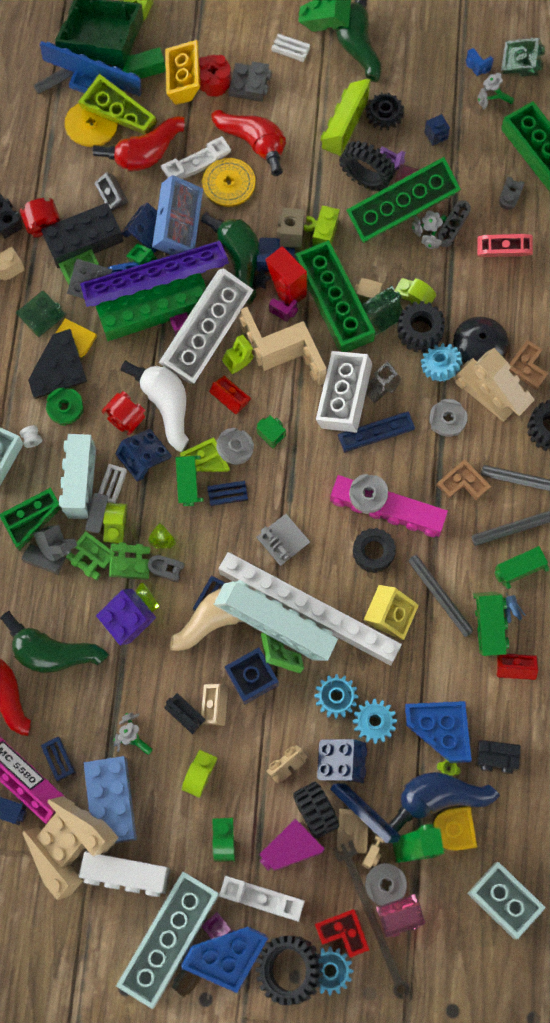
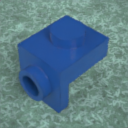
(476, 63)

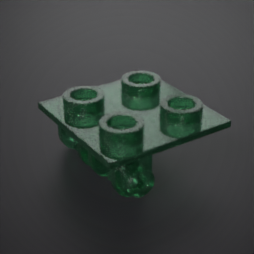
(383, 309)
(41, 313)

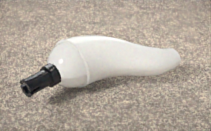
(169, 396)

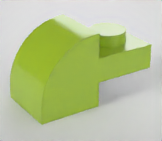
(415, 291)
(239, 355)
(114, 522)
(199, 773)

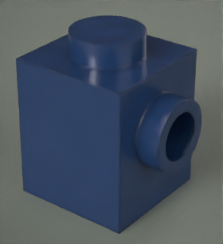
(437, 130)

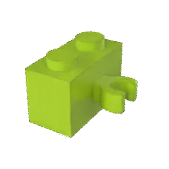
(326, 225)

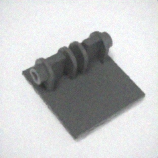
(83, 272)

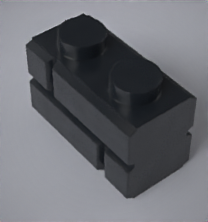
(498, 756)

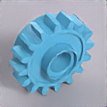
(441, 362)
(336, 707)
(374, 732)
(342, 970)

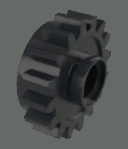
(385, 111)

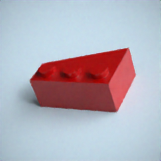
(287, 276)

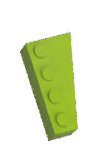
(115, 105)

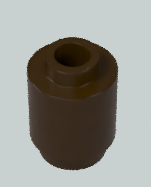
(185, 982)

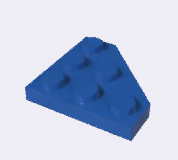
(442, 727)
(226, 958)

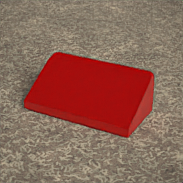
(229, 394)
(517, 666)

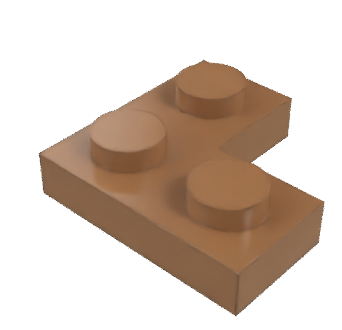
(524, 367)
(463, 476)

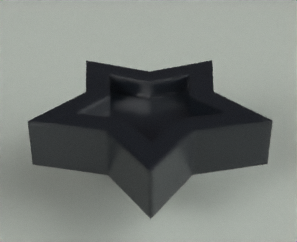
(261, 280)

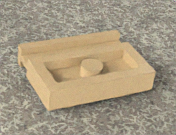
(353, 829)
(373, 856)

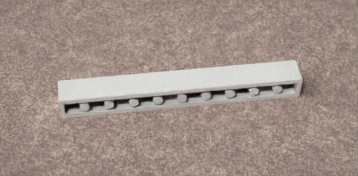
(311, 608)

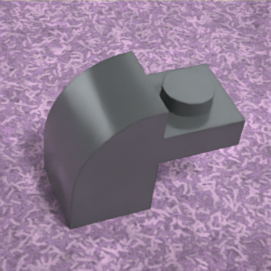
(52, 542)

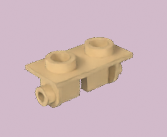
(292, 757)

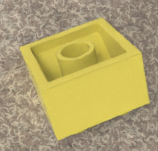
(391, 611)

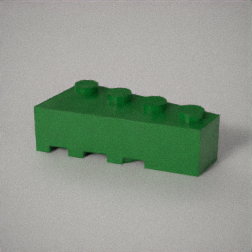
(419, 845)

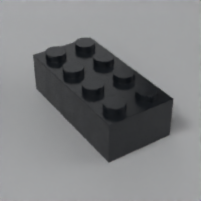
(82, 232)

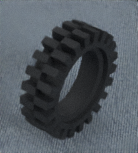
(367, 154)
(267, 977)

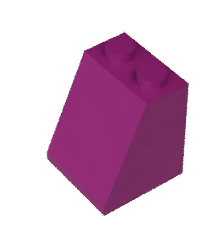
(290, 847)

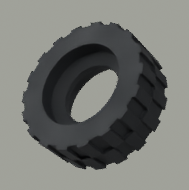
(384, 539)

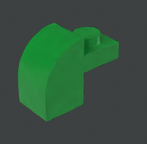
(223, 840)

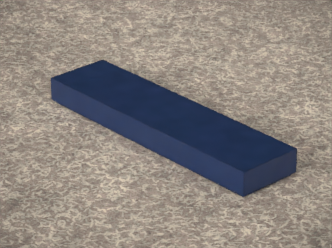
(376, 432)
(365, 813)

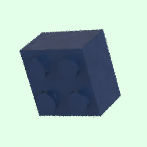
(251, 676)

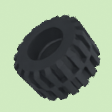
(423, 313)
(536, 428)
(316, 809)

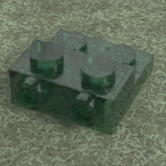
(523, 57)

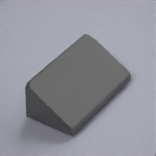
(111, 191)
(96, 513)
(36, 558)

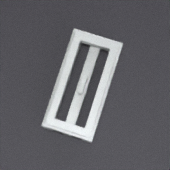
(292, 45)
(119, 485)

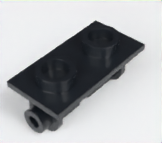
(184, 713)

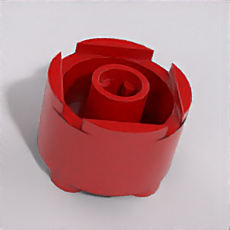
(214, 75)
(39, 215)
(124, 413)

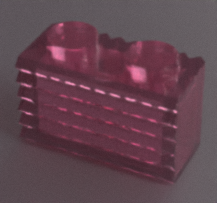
(400, 916)

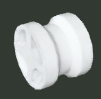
(30, 436)

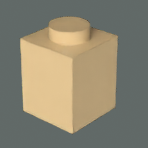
(367, 289)

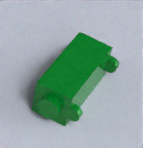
(145, 63)
(187, 480)
(521, 566)

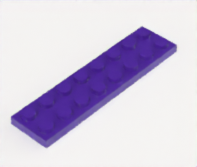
(154, 273)

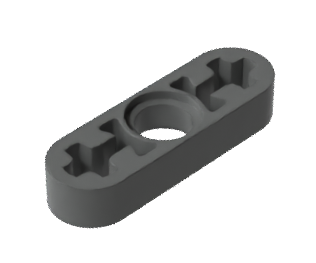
(454, 216)

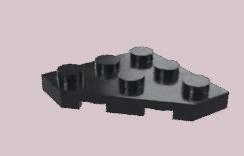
(57, 366)

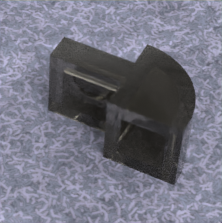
(385, 380)

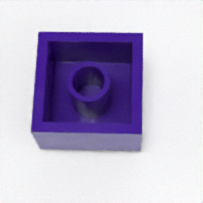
(126, 616)

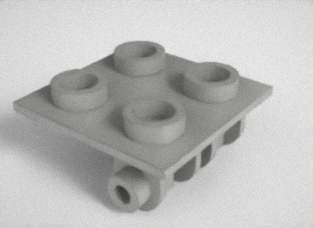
(283, 539)

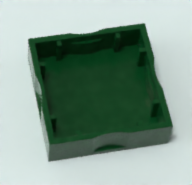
(101, 30)

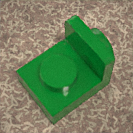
(141, 255)

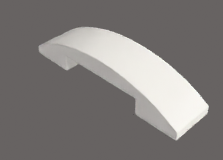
(198, 161)
(262, 898)

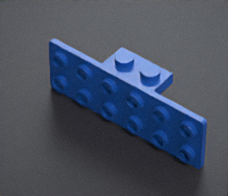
(87, 70)

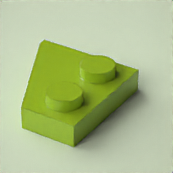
(210, 459)

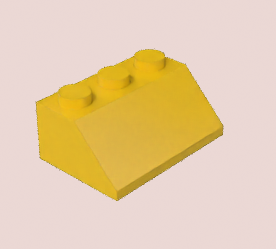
(182, 72)

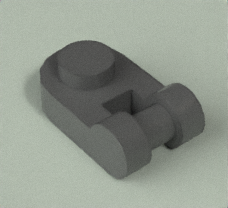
(508, 198)
(159, 564)

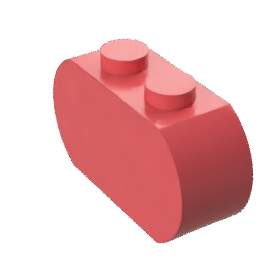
(505, 245)

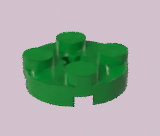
(65, 396)

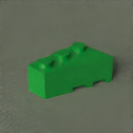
(323, 14)
(30, 517)
(491, 623)

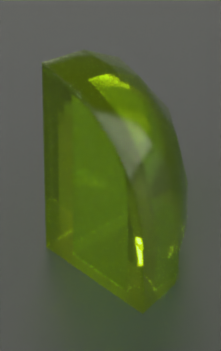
(161, 538)
(145, 595)

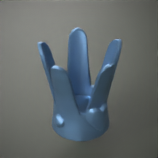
(512, 604)

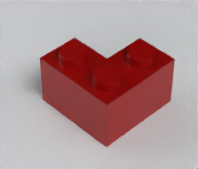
(345, 926)

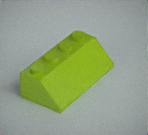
(346, 117)

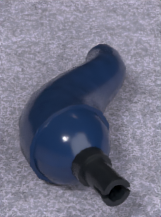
(435, 791)

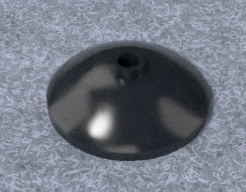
(472, 346)

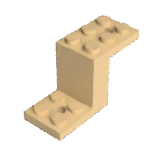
(283, 346)

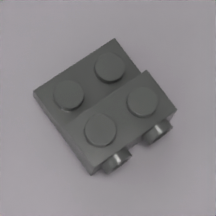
(250, 81)

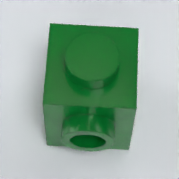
(271, 430)

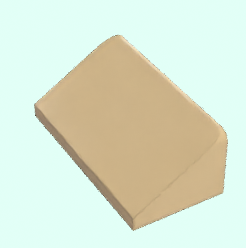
(214, 704)

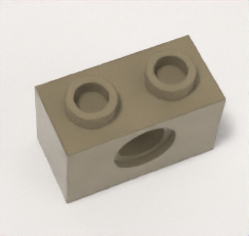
(291, 227)

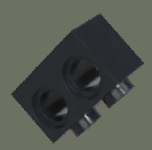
(6, 215)

